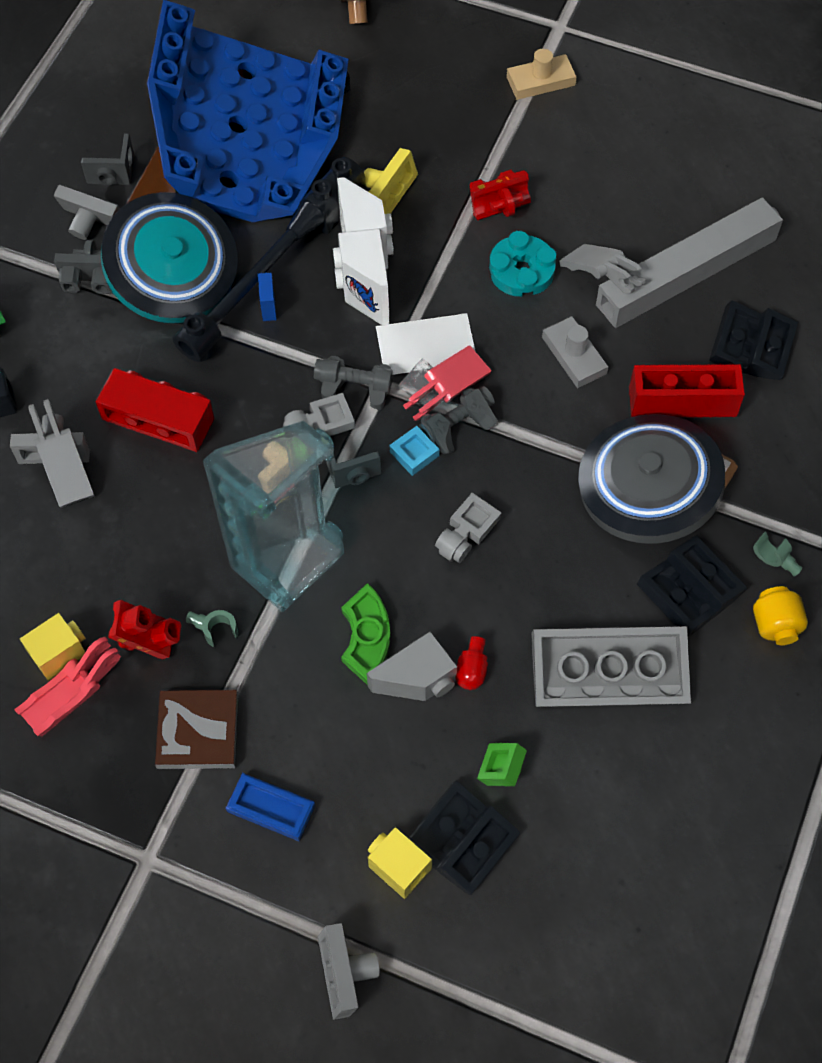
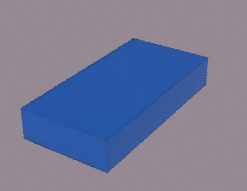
(270, 807)

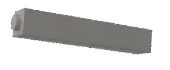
(692, 261)

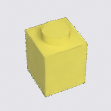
(54, 645)
(398, 861)

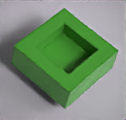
(502, 764)

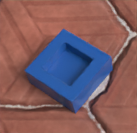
(267, 296)

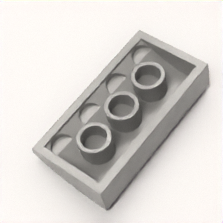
(611, 666)

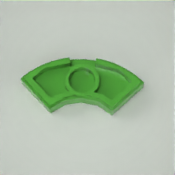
(369, 630)

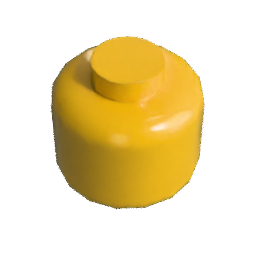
(780, 615)

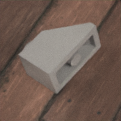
(415, 671)

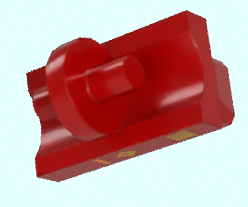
(500, 195)
(142, 630)

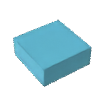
(414, 450)

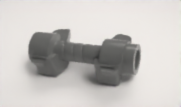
(334, 374)
(474, 404)

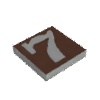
(196, 729)

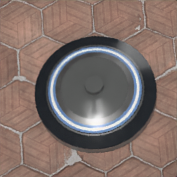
(652, 478)

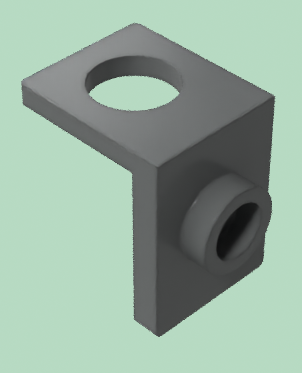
(110, 170)
(354, 470)

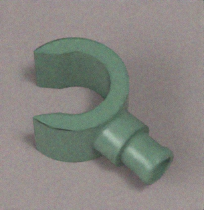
(776, 556)
(207, 622)

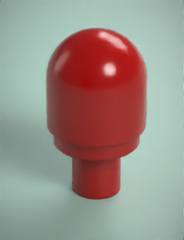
(472, 665)

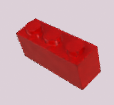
(686, 390)
(155, 409)

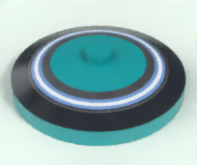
(168, 257)

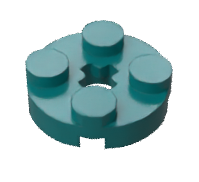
(522, 248)

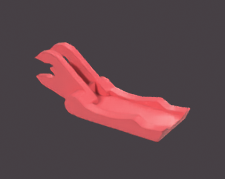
(450, 379)
(68, 688)

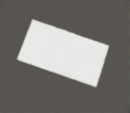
(432, 339)

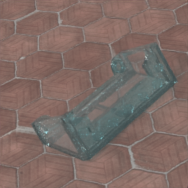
(274, 510)

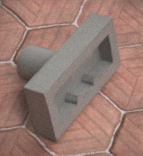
(87, 210)
(575, 351)
(25, 449)
(343, 970)

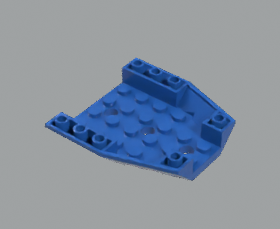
(285, 111)

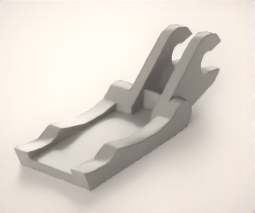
(604, 261)
(61, 460)

